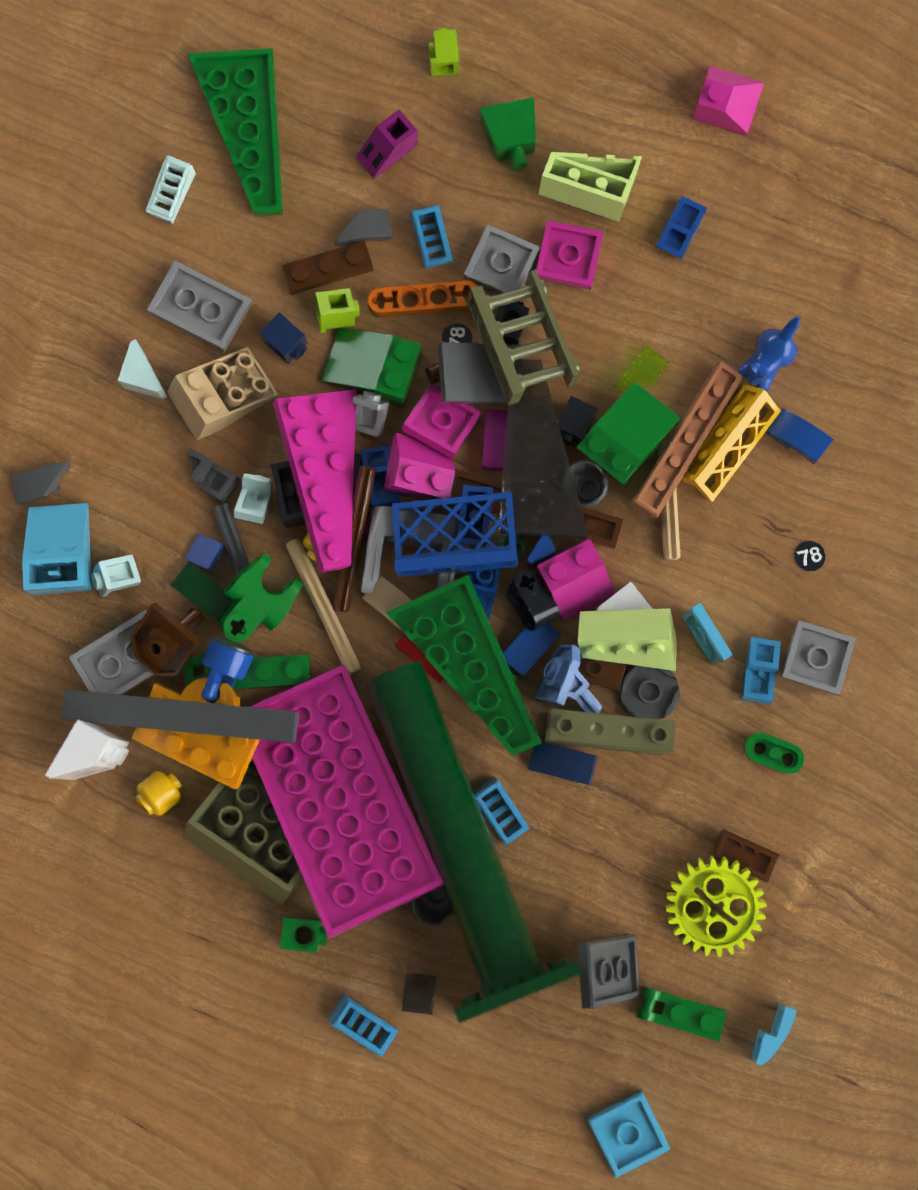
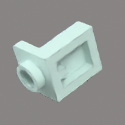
(115, 575)

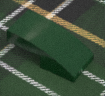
(202, 591)

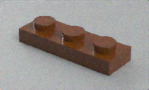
(328, 267)

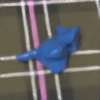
(773, 351)

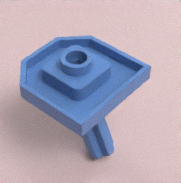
(564, 681)

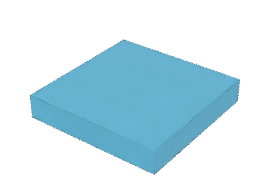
(706, 634)
(628, 1133)

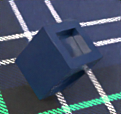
(284, 338)

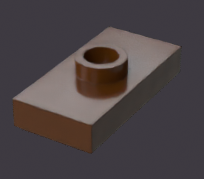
(602, 673)
(748, 854)

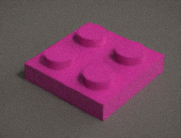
(569, 254)
(440, 424)

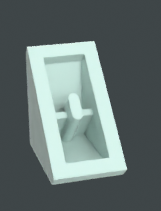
(138, 373)

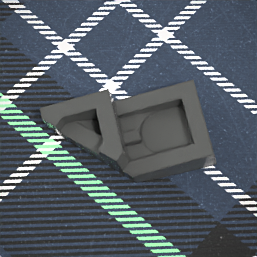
(367, 226)
(211, 477)
(38, 482)

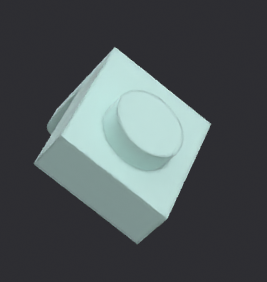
(254, 498)

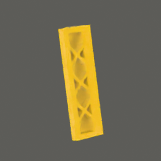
(727, 436)

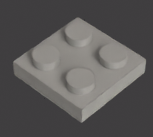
(501, 261)
(818, 657)

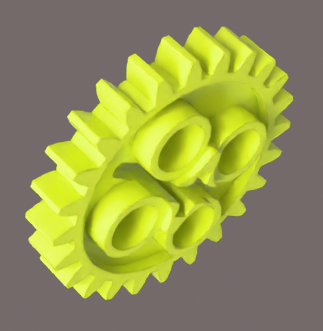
(734, 886)

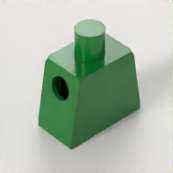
(510, 130)

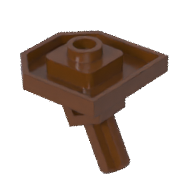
(164, 642)

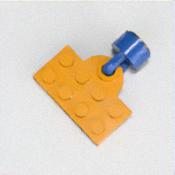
(212, 755)

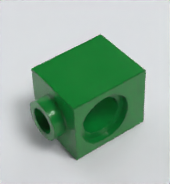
(289, 937)

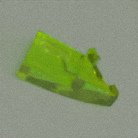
(644, 370)

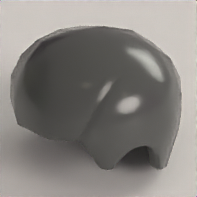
(590, 482)
(432, 907)

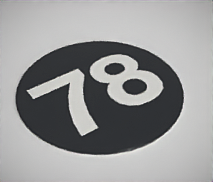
(457, 334)
(810, 556)

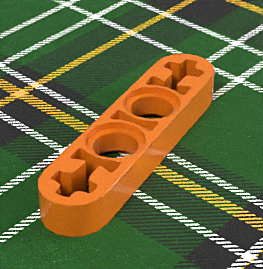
(423, 293)

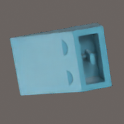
(57, 550)

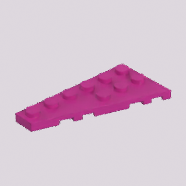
(320, 452)

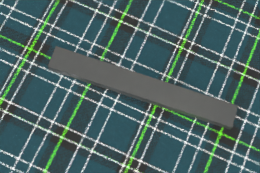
(181, 716)

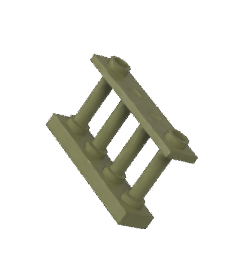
(503, 357)
(609, 732)

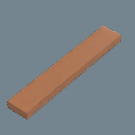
(687, 440)

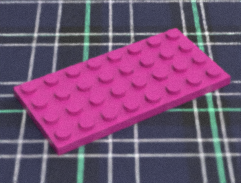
(343, 806)

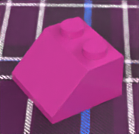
(418, 470)
(576, 579)

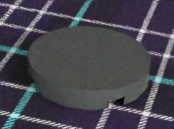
(649, 692)

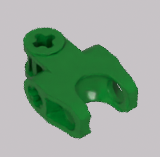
(255, 604)

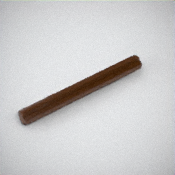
(360, 510)

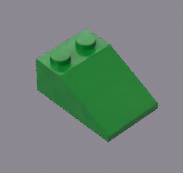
(373, 364)
(628, 433)

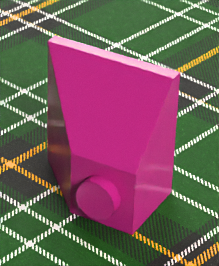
(728, 100)

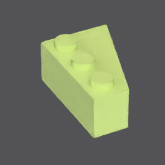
(590, 182)
(629, 637)

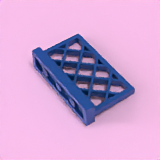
(458, 560)

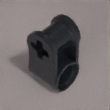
(533, 602)

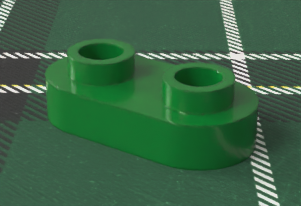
(773, 752)

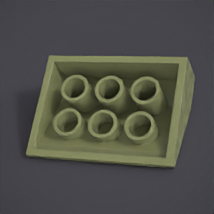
(246, 836)

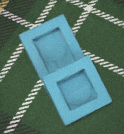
(768, 1043)

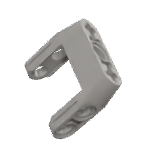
(382, 530)

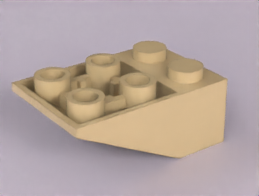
(220, 392)

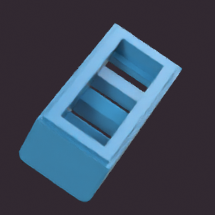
(426, 213)
(514, 832)
(341, 1010)

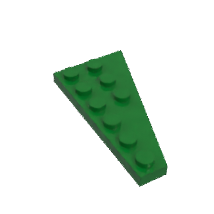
(244, 106)
(462, 647)

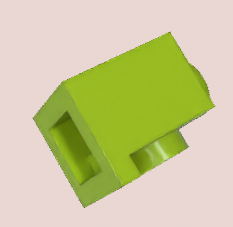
(444, 53)
(335, 309)

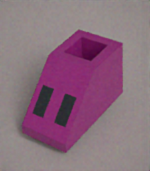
(388, 144)

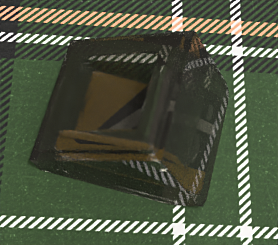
(419, 993)

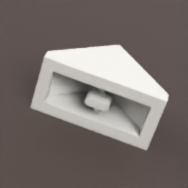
(625, 599)

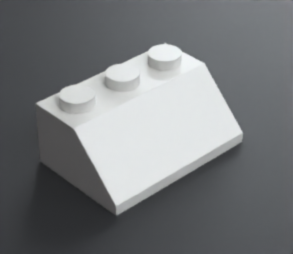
(88, 752)

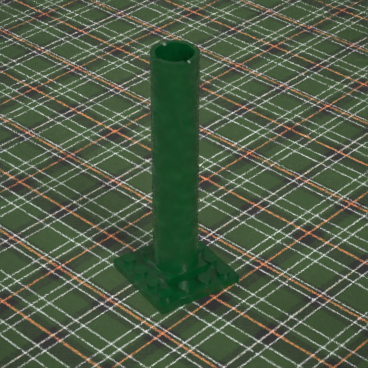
(460, 844)

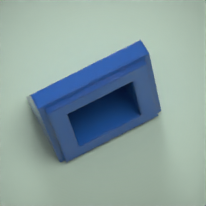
(205, 552)
(541, 552)

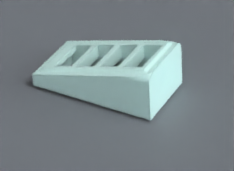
(169, 165)

